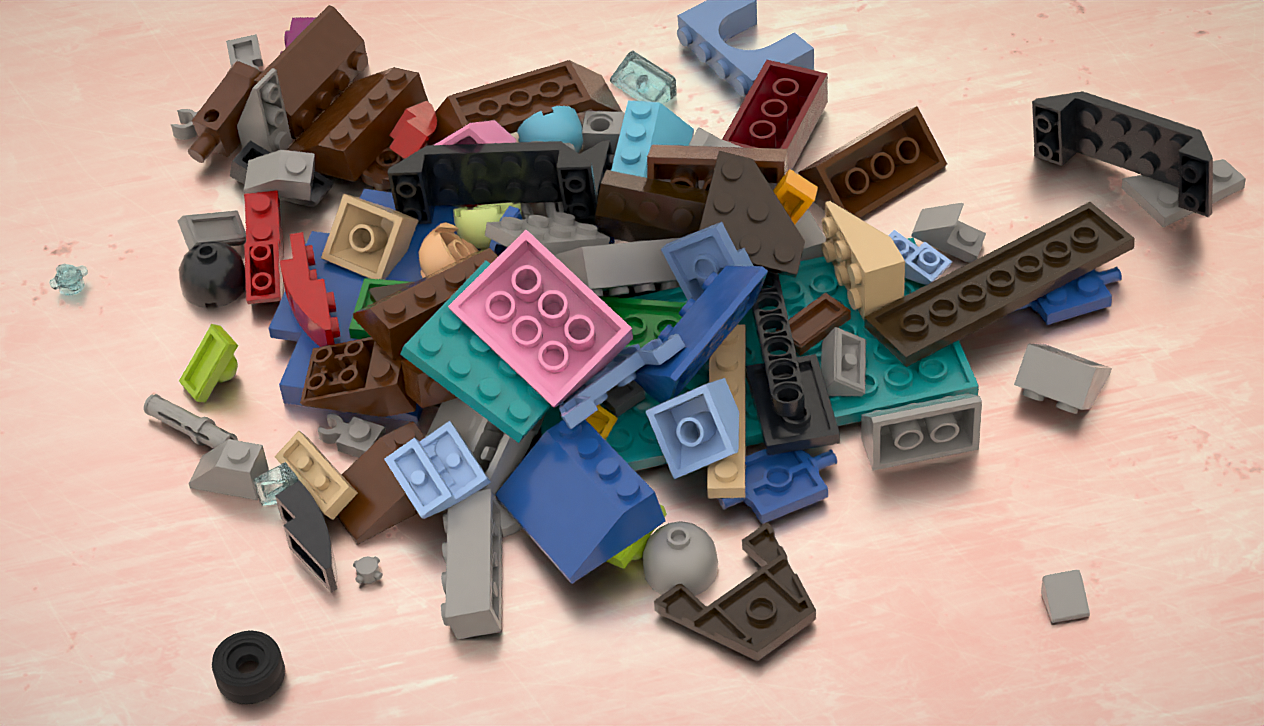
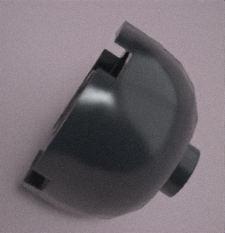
(212, 274)

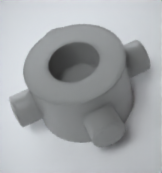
(367, 569)

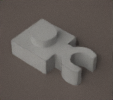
(245, 50)
(352, 437)

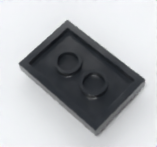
(807, 430)

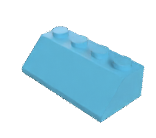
(646, 126)

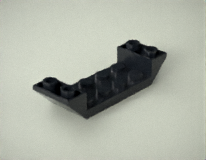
(1128, 140)
(493, 175)

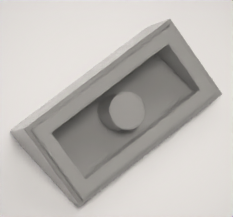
(843, 363)

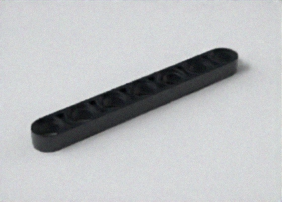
(778, 341)

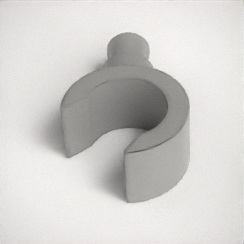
(185, 131)

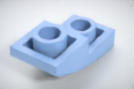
(922, 263)

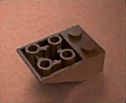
(357, 380)

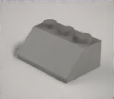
(922, 431)

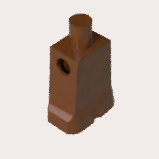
(221, 112)

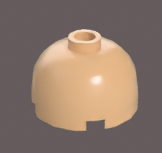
(442, 248)

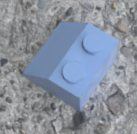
(697, 427)

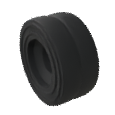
(253, 686)

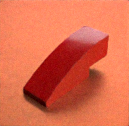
(413, 129)

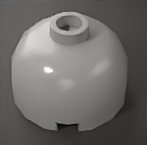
(680, 555)

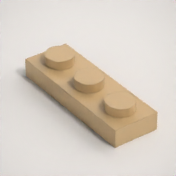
(317, 474)

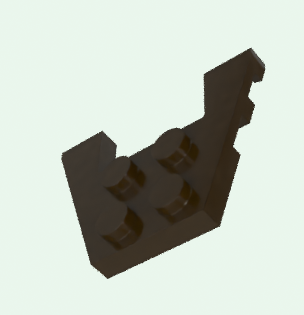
(756, 612)

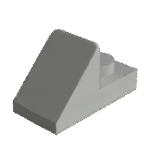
(944, 231)

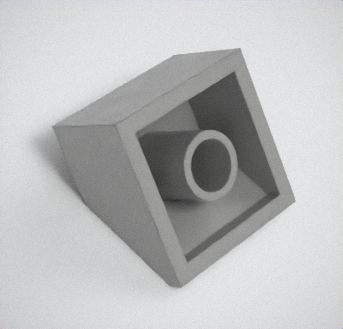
(1061, 377)

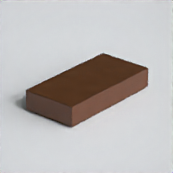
(816, 322)

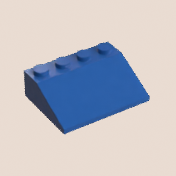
(703, 328)
(579, 499)

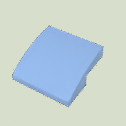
(437, 470)

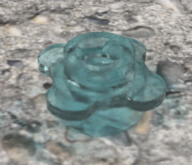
(69, 279)

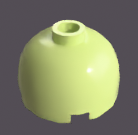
(473, 222)

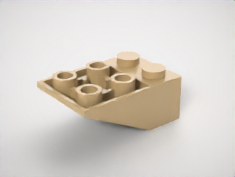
(862, 260)

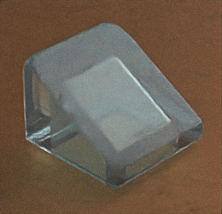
(274, 482)

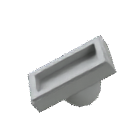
(214, 226)

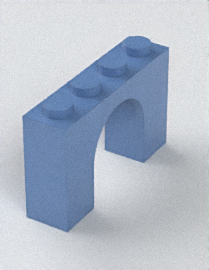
(715, 21)

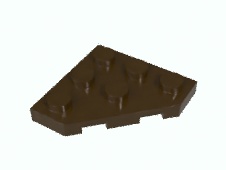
(752, 215)

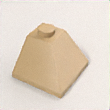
(368, 237)

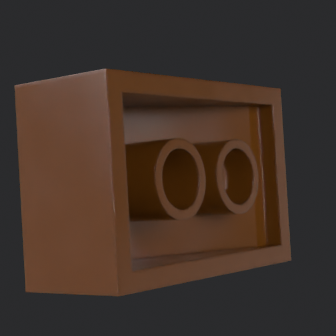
(380, 496)

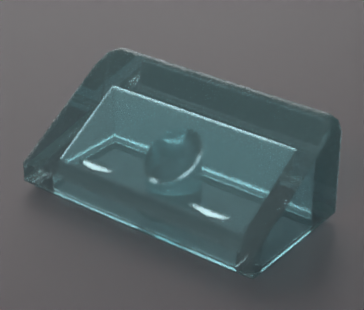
(644, 79)

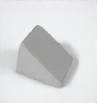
(1065, 596)

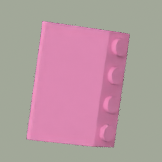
(542, 319)

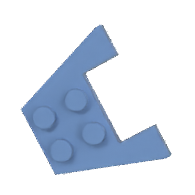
(618, 372)

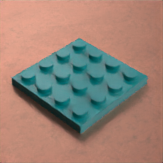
(474, 372)

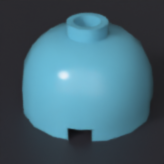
(557, 126)

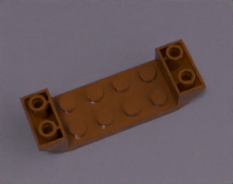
(521, 96)

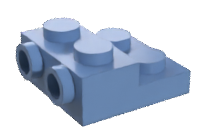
(699, 255)

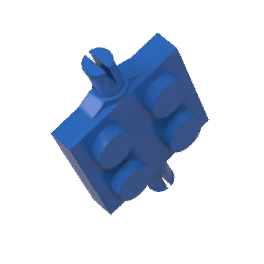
(1076, 297)
(782, 482)

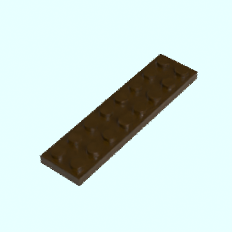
(998, 283)

